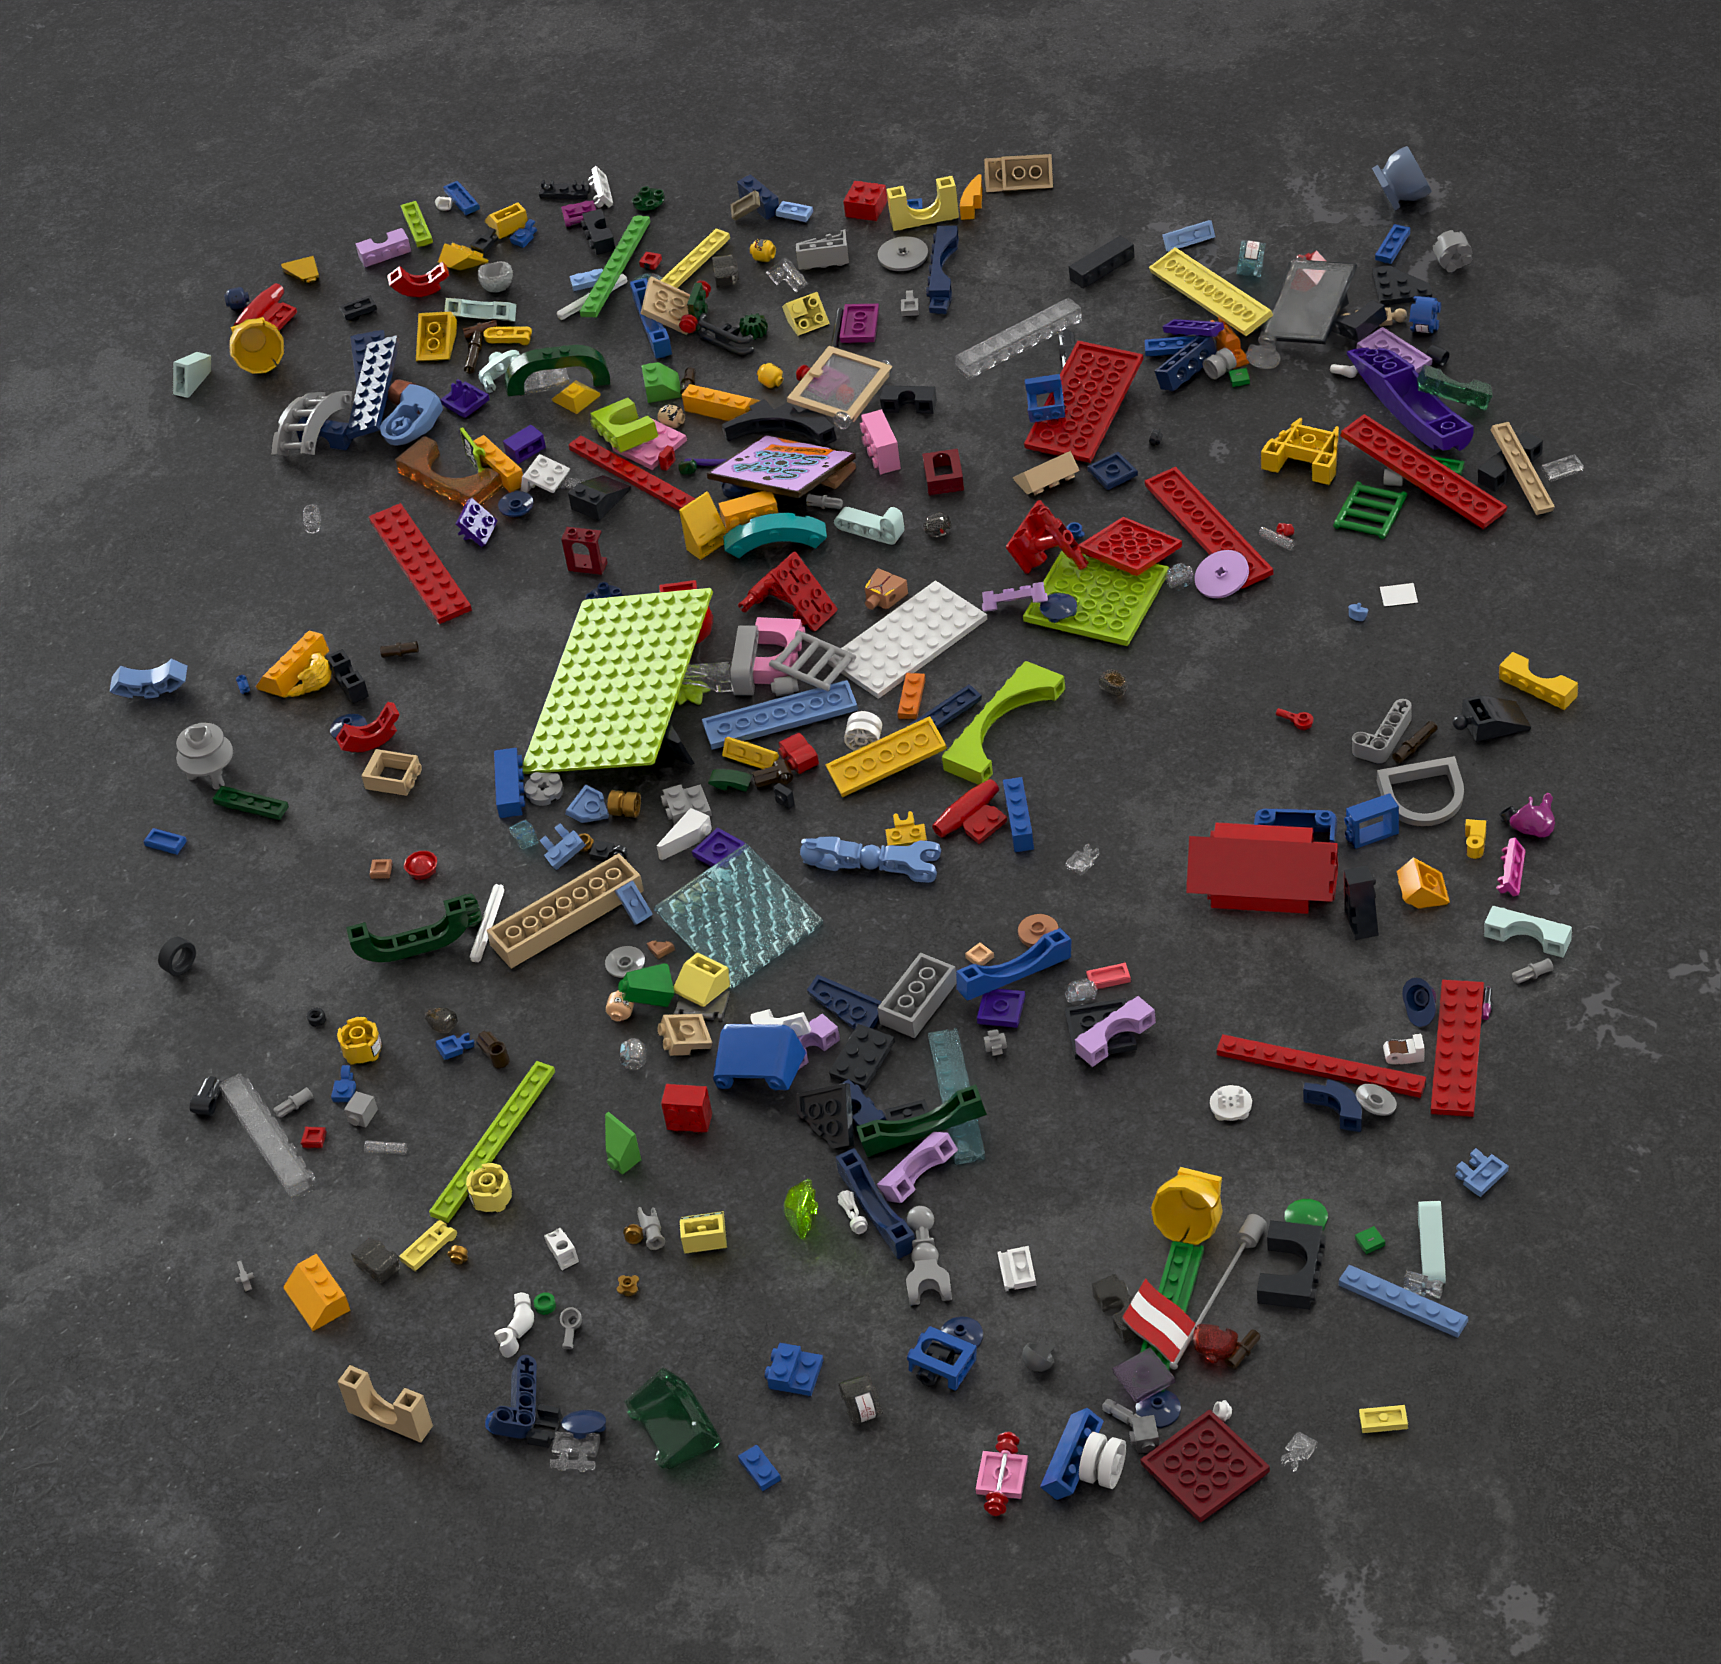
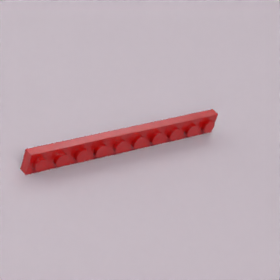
(630, 473)
(1321, 1065)

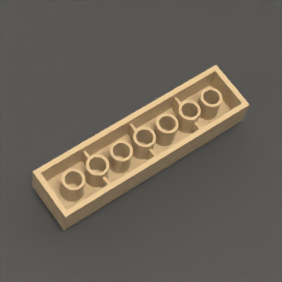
(562, 911)

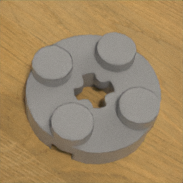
(549, 781)

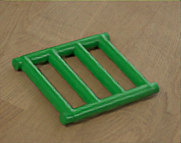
(1387, 521)

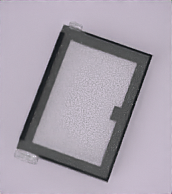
(1307, 301)

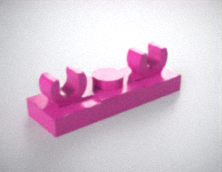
(1513, 868)

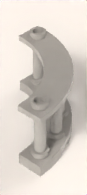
(318, 409)

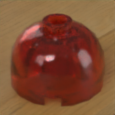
(1213, 1342)

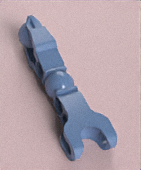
(897, 859)

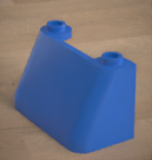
(758, 1052)

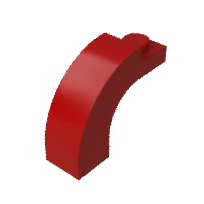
(418, 285)
(372, 735)

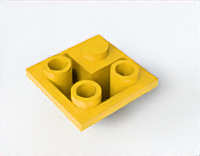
(460, 257)

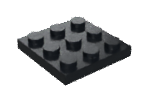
(1086, 1016)

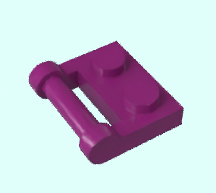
(573, 212)

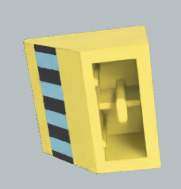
(703, 1232)

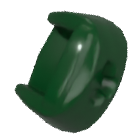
(687, 467)

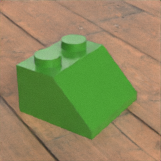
(660, 382)

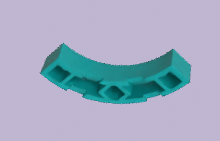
(774, 529)

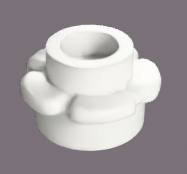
(1222, 1410)

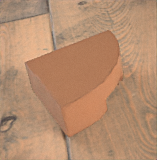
(660, 949)

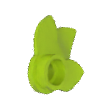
(692, 693)

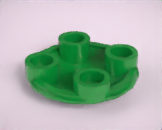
(1306, 1212)

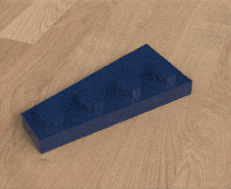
(845, 1002)

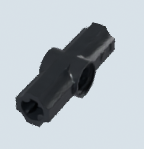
(1067, 343)

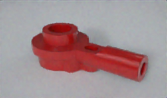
(1301, 720)

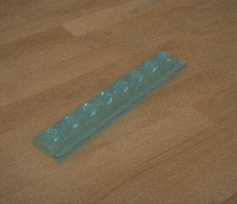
(952, 1077)

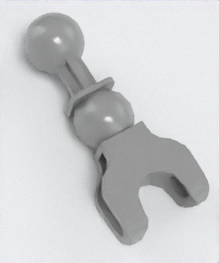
(925, 1257)

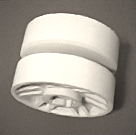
(862, 730)

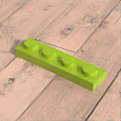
(416, 224)

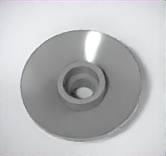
(624, 960)
(1376, 1099)

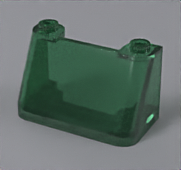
(672, 1419)

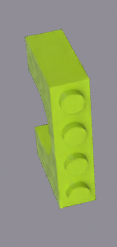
(613, 426)

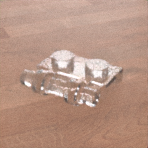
(566, 1445)

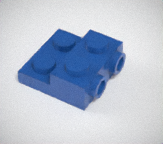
(793, 1369)

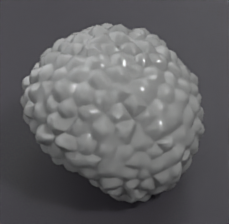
(495, 276)

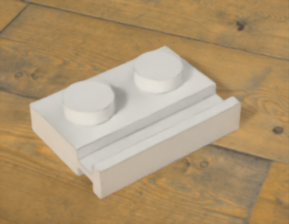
(1017, 1268)

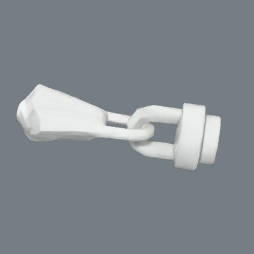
(858, 1223)

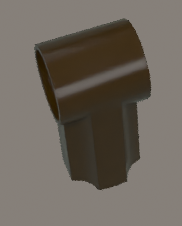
(779, 772)
(493, 1049)

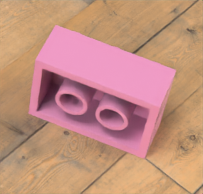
(880, 442)

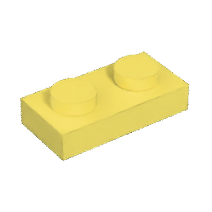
(1383, 1419)

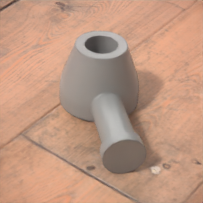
(565, 1319)

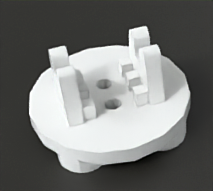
(1231, 1109)

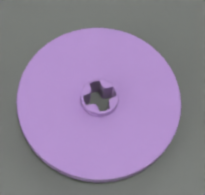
(1216, 586)

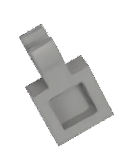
(909, 305)

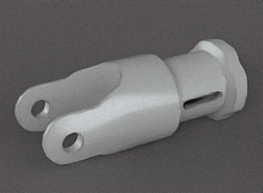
(651, 1229)

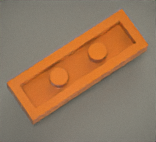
(911, 696)

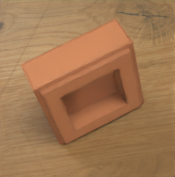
(381, 868)

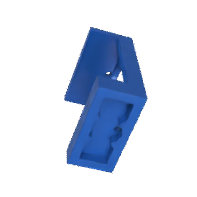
(1045, 385)
(954, 1374)

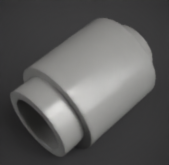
(784, 686)

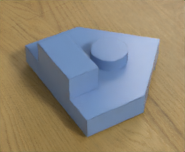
(588, 806)

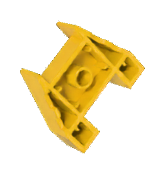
(1304, 444)

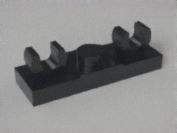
(564, 190)

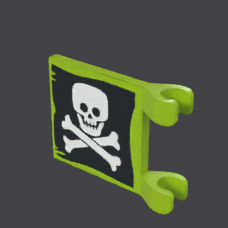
(472, 450)

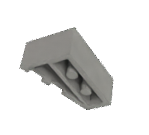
(823, 252)

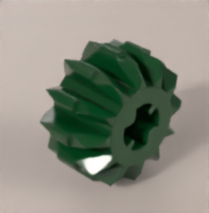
(753, 325)
(473, 910)

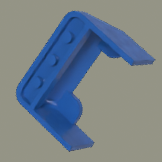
(1317, 819)

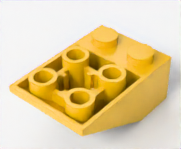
(702, 526)

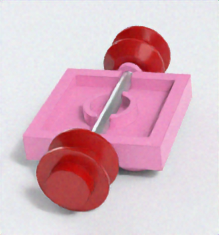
(1002, 1474)

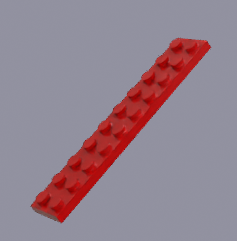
(1424, 471)
(1204, 521)
(420, 563)

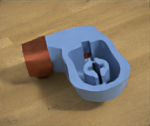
(414, 413)

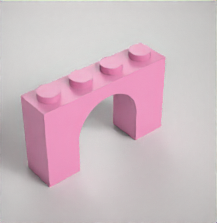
(776, 632)

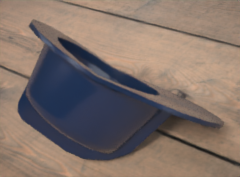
(1419, 1001)

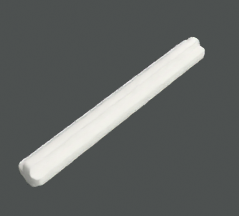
(577, 305)
(486, 923)

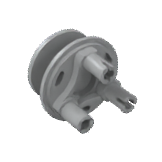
(203, 752)

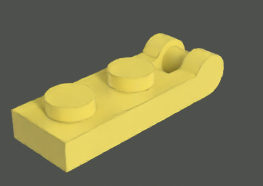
(427, 1245)

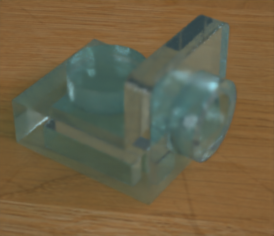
(524, 834)

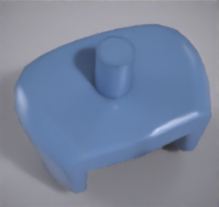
(1357, 612)

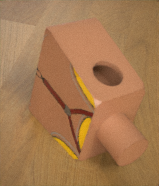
(884, 590)

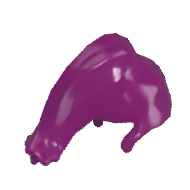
(1535, 819)

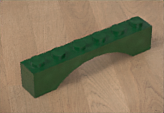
(958, 1109)

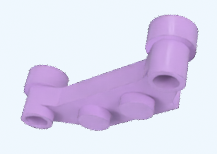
(1037, 593)

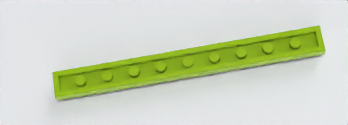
(493, 1139)

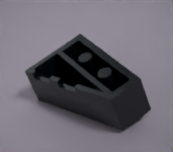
(1360, 902)

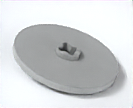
(903, 253)

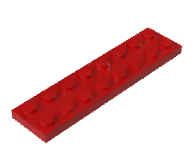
(1457, 1048)

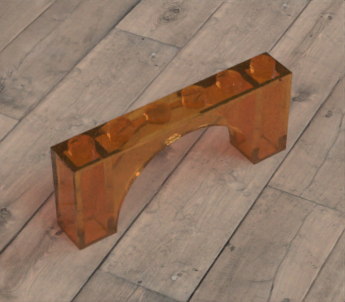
(417, 465)

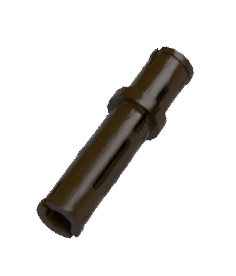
(474, 348)
(1409, 746)

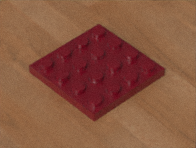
(1205, 1465)

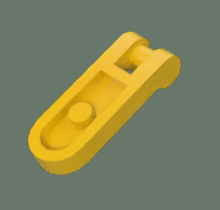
(508, 335)

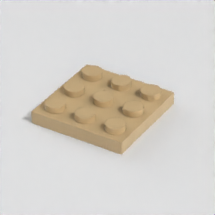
(665, 303)

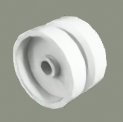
(1102, 1460)

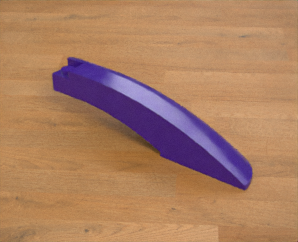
(1420, 412)

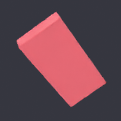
(1109, 975)

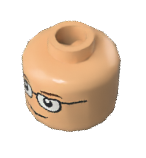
(617, 1008)

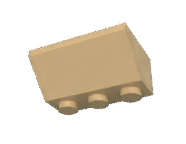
(1047, 474)

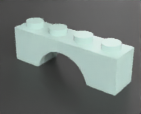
(481, 310)
(1506, 923)

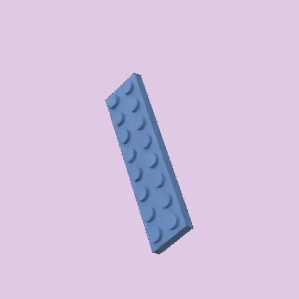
(780, 714)

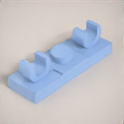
(1188, 235)

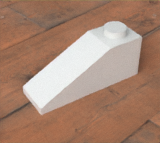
(687, 832)

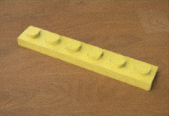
(696, 258)

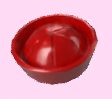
(421, 865)

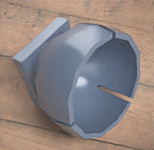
(1402, 178)

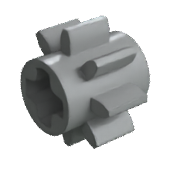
(995, 1042)

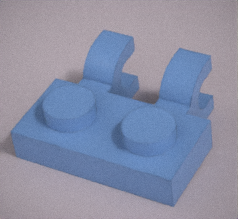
(565, 849)
(1486, 1174)

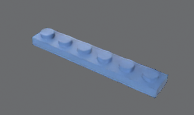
(1403, 1301)

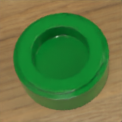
(544, 1303)

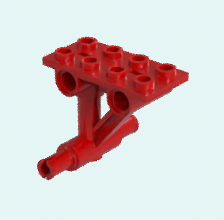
(1041, 532)
(797, 586)

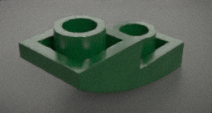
(723, 777)

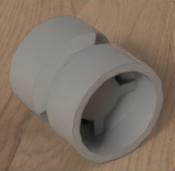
(1219, 364)

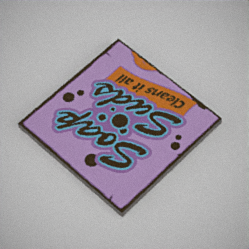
(781, 466)

